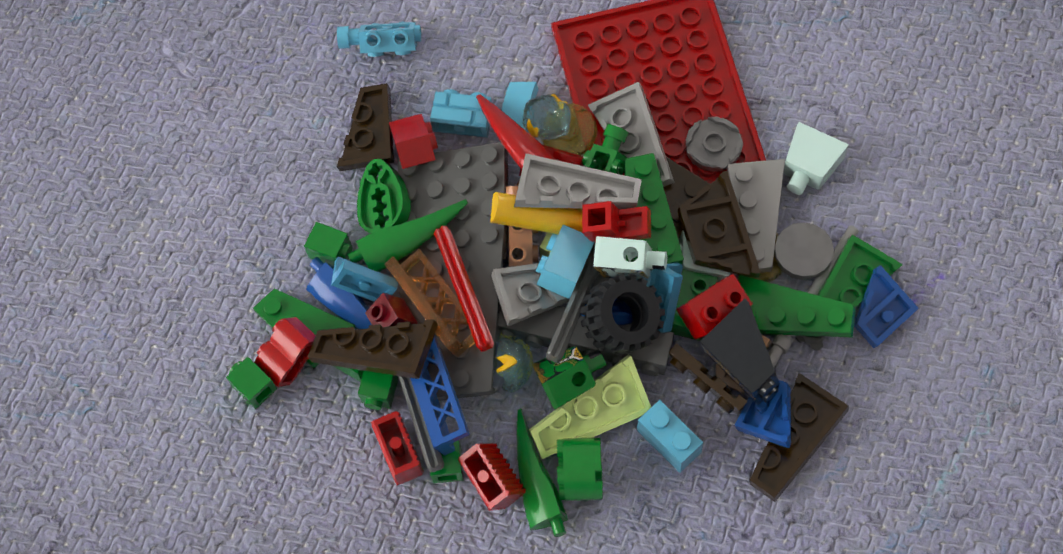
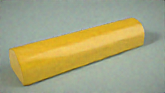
(533, 218)

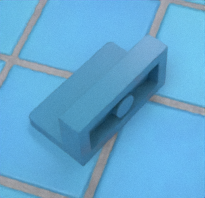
(361, 280)
(668, 287)

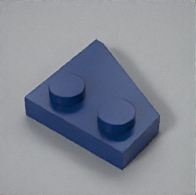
(882, 308)
(768, 420)

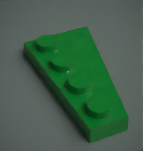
(653, 195)
(797, 312)

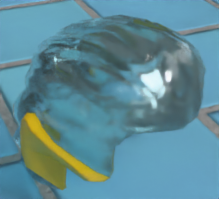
(547, 117)
(516, 360)

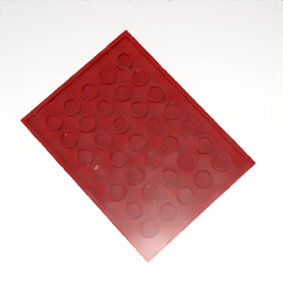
(677, 58)

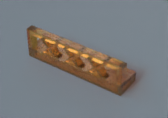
(424, 304)

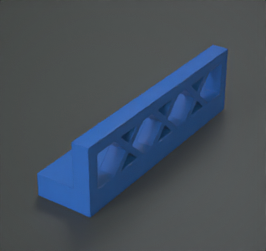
(430, 407)

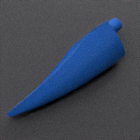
(340, 302)

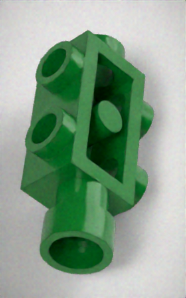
(607, 156)

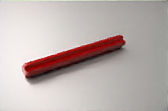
(464, 289)

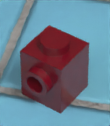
(389, 311)

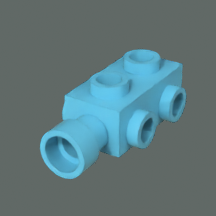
(385, 39)

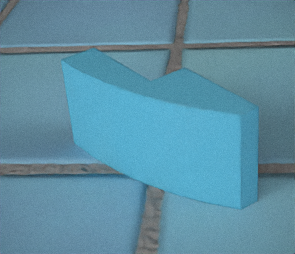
(516, 97)

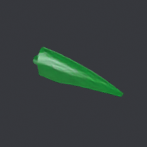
(401, 238)
(541, 495)

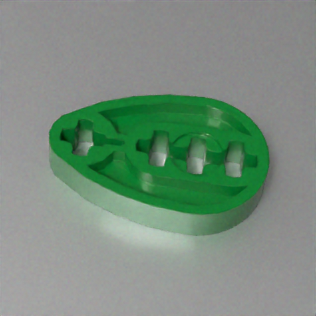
(372, 190)

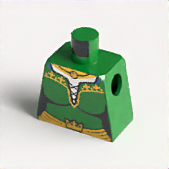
(569, 377)

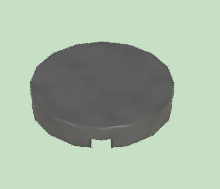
(713, 144)
(803, 251)

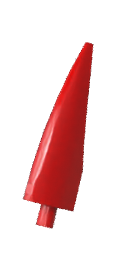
(511, 135)

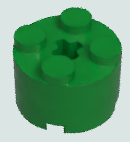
(579, 469)

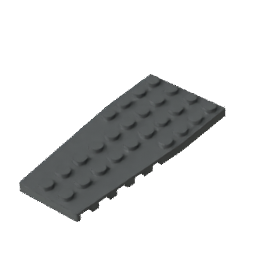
(455, 176)

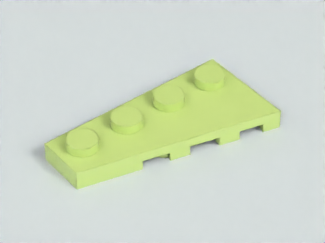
(610, 403)

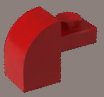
(606, 220)

